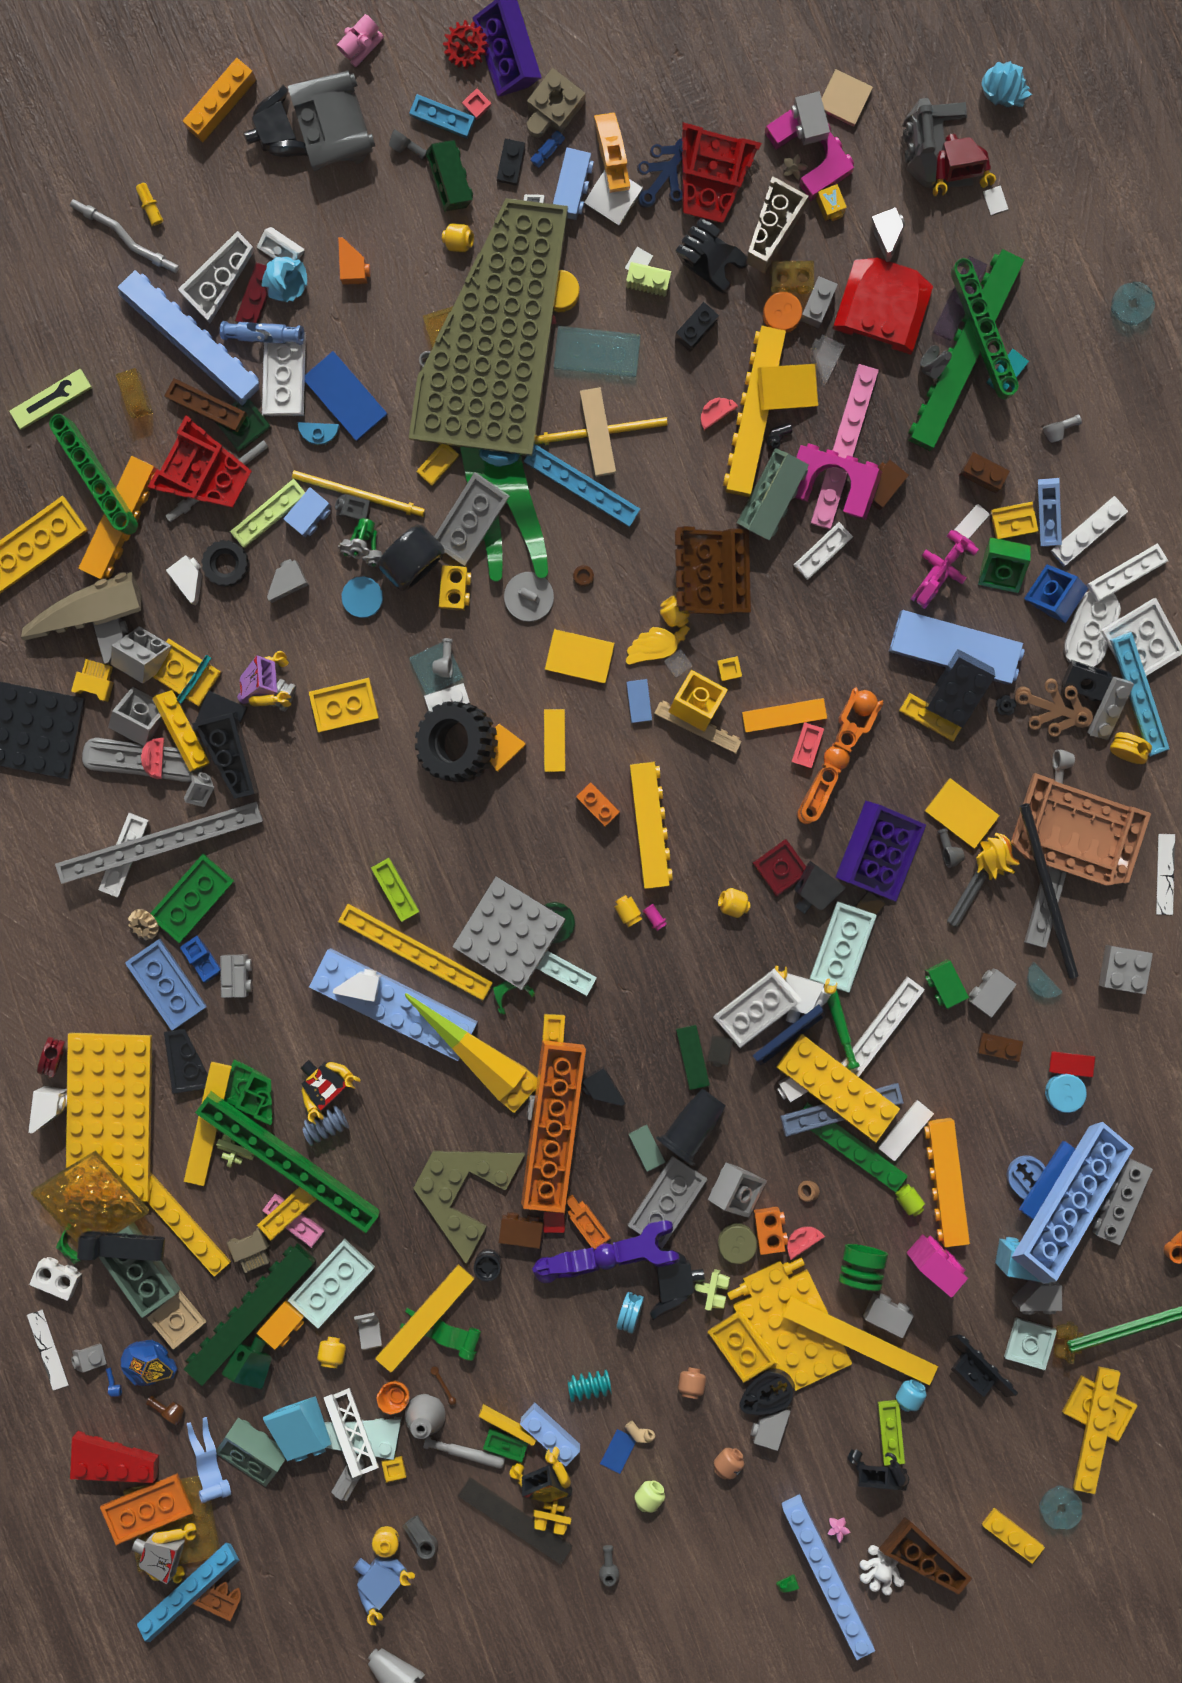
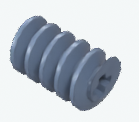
(323, 1127)

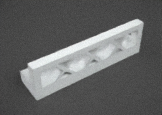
(344, 1437)

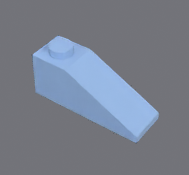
(1049, 511)

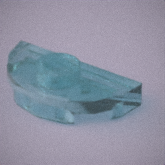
(1041, 983)

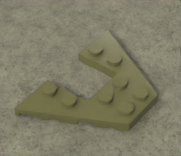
(444, 1177)

